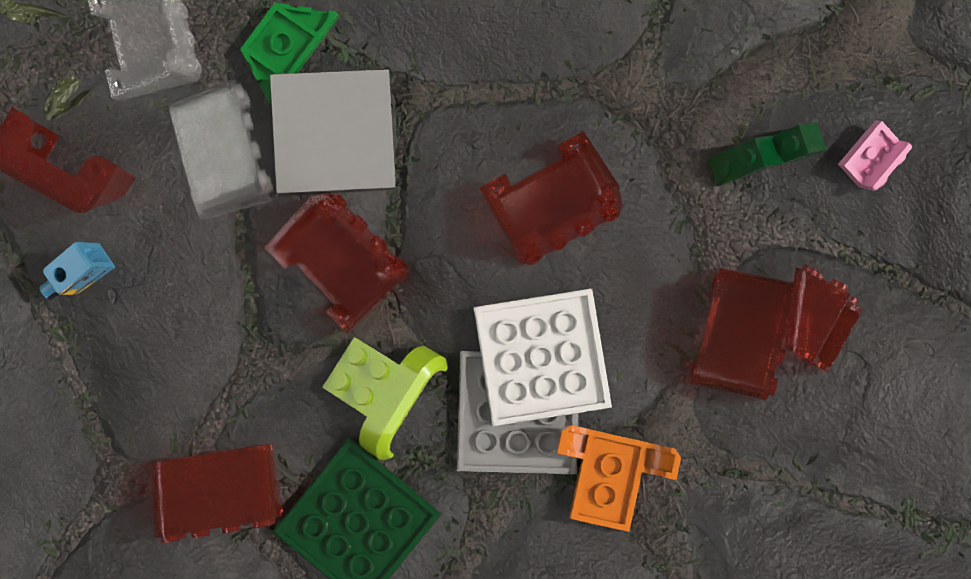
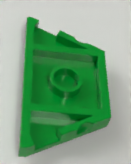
(285, 41)

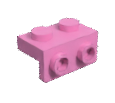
(874, 156)

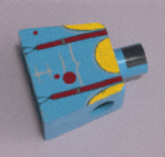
(75, 270)

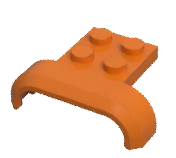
(612, 473)

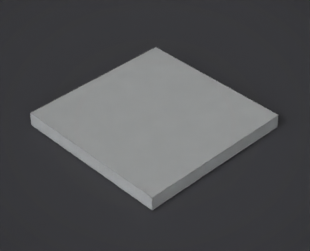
(332, 131)
(507, 447)

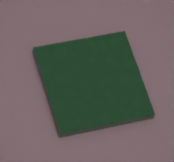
(357, 518)

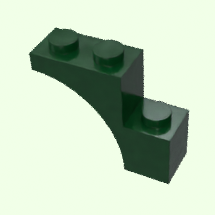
(767, 152)

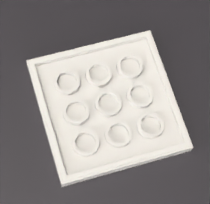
(542, 357)

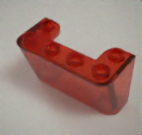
(94, 186)
(555, 202)
(339, 258)
(819, 318)
(743, 335)
(215, 493)

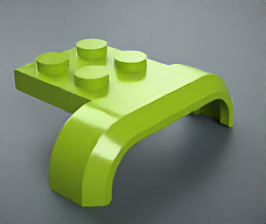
(381, 389)

